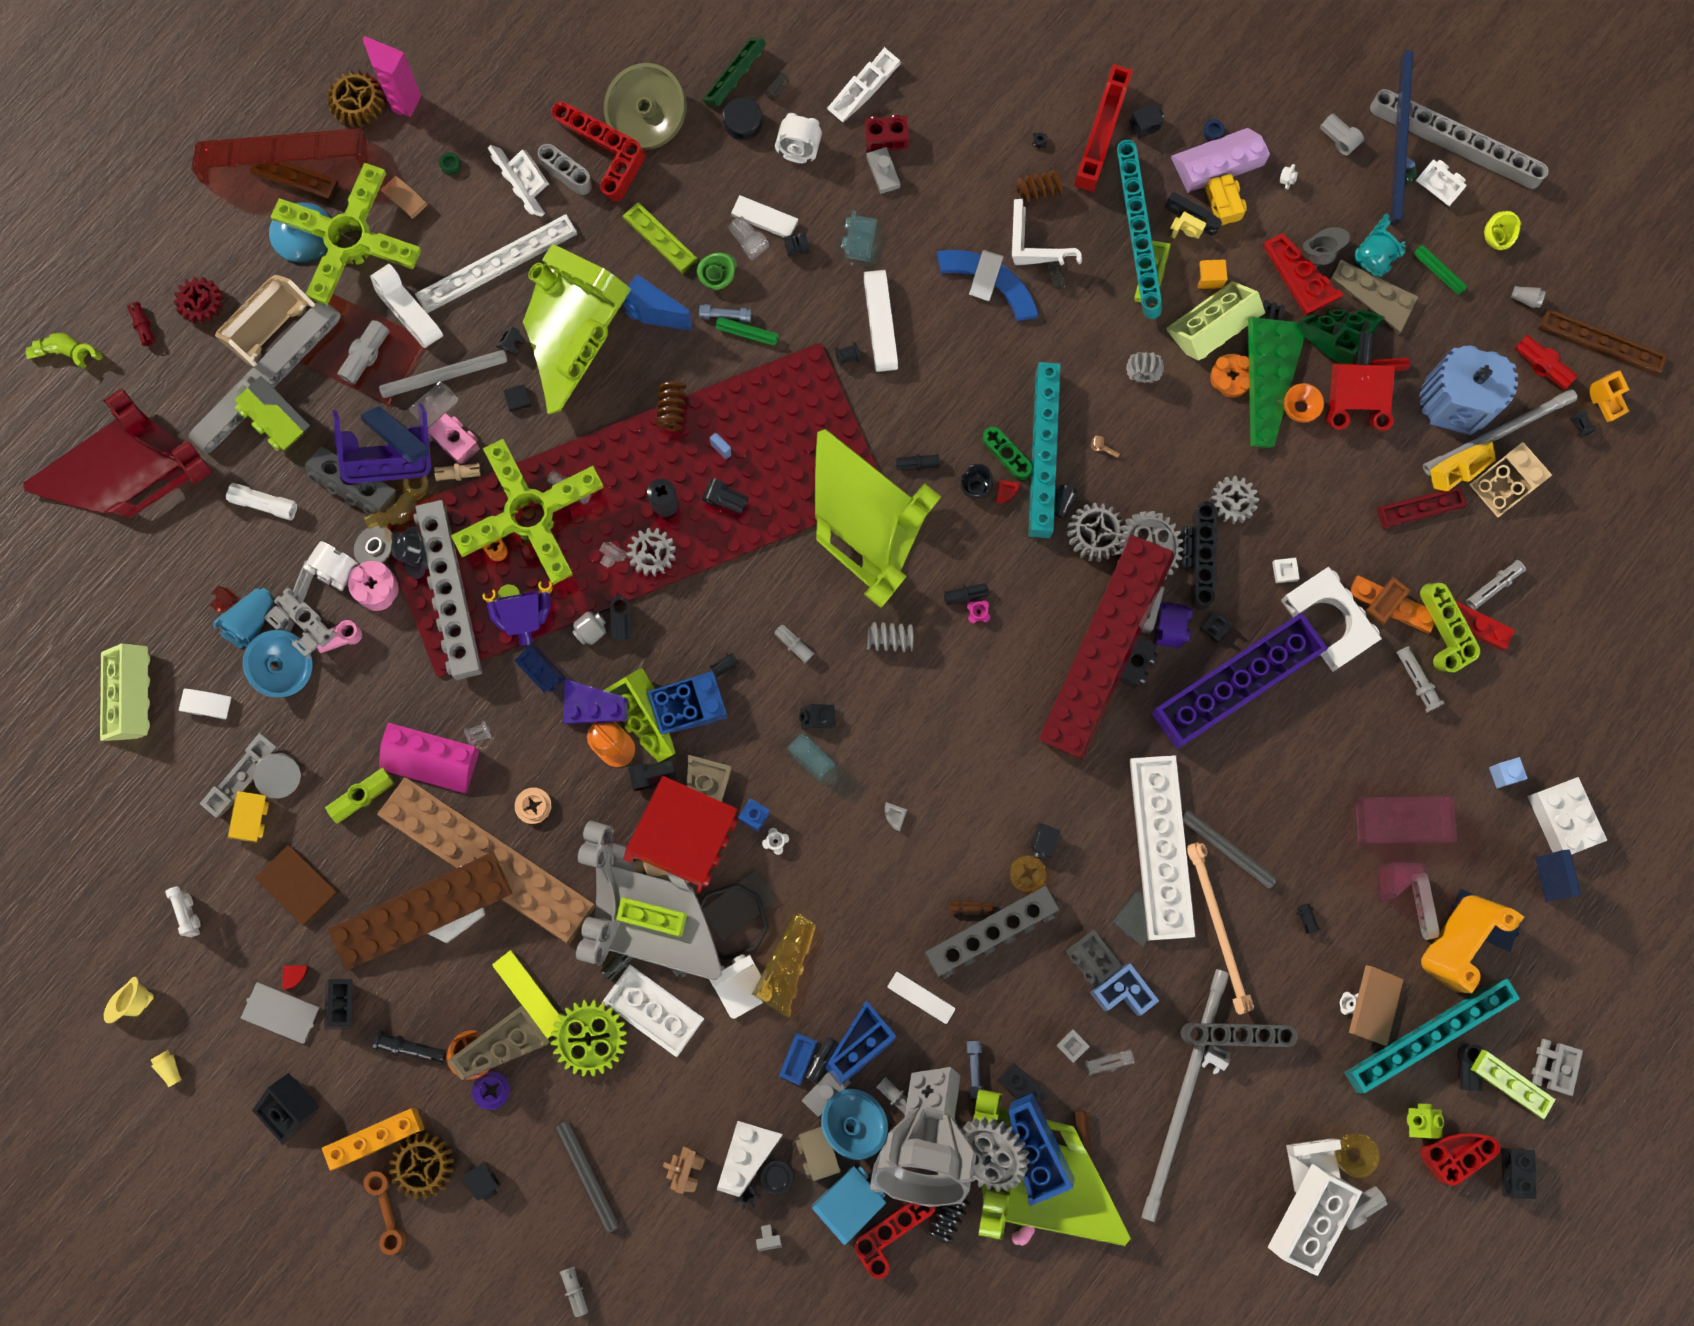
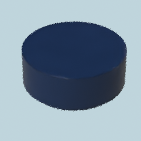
(1213, 130)

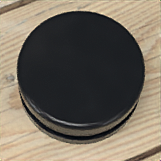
(742, 118)

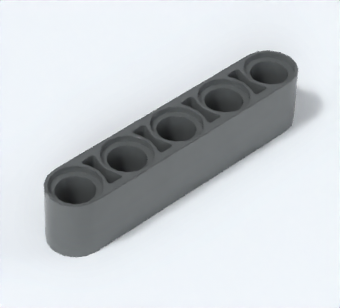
(1250, 1033)

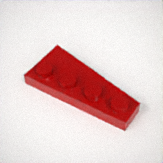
(1300, 276)

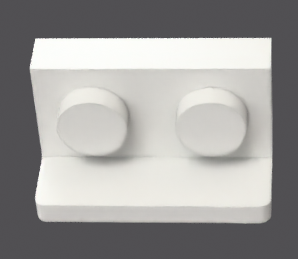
(1442, 182)

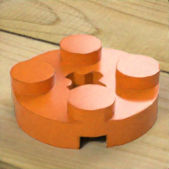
(1224, 383)

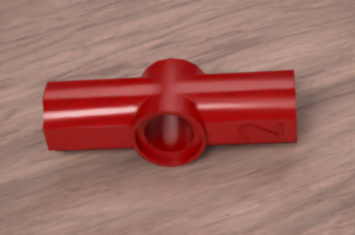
(1545, 362)

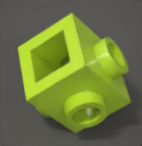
(1425, 1122)

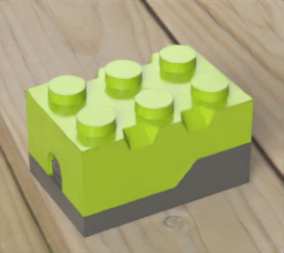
(269, 413)

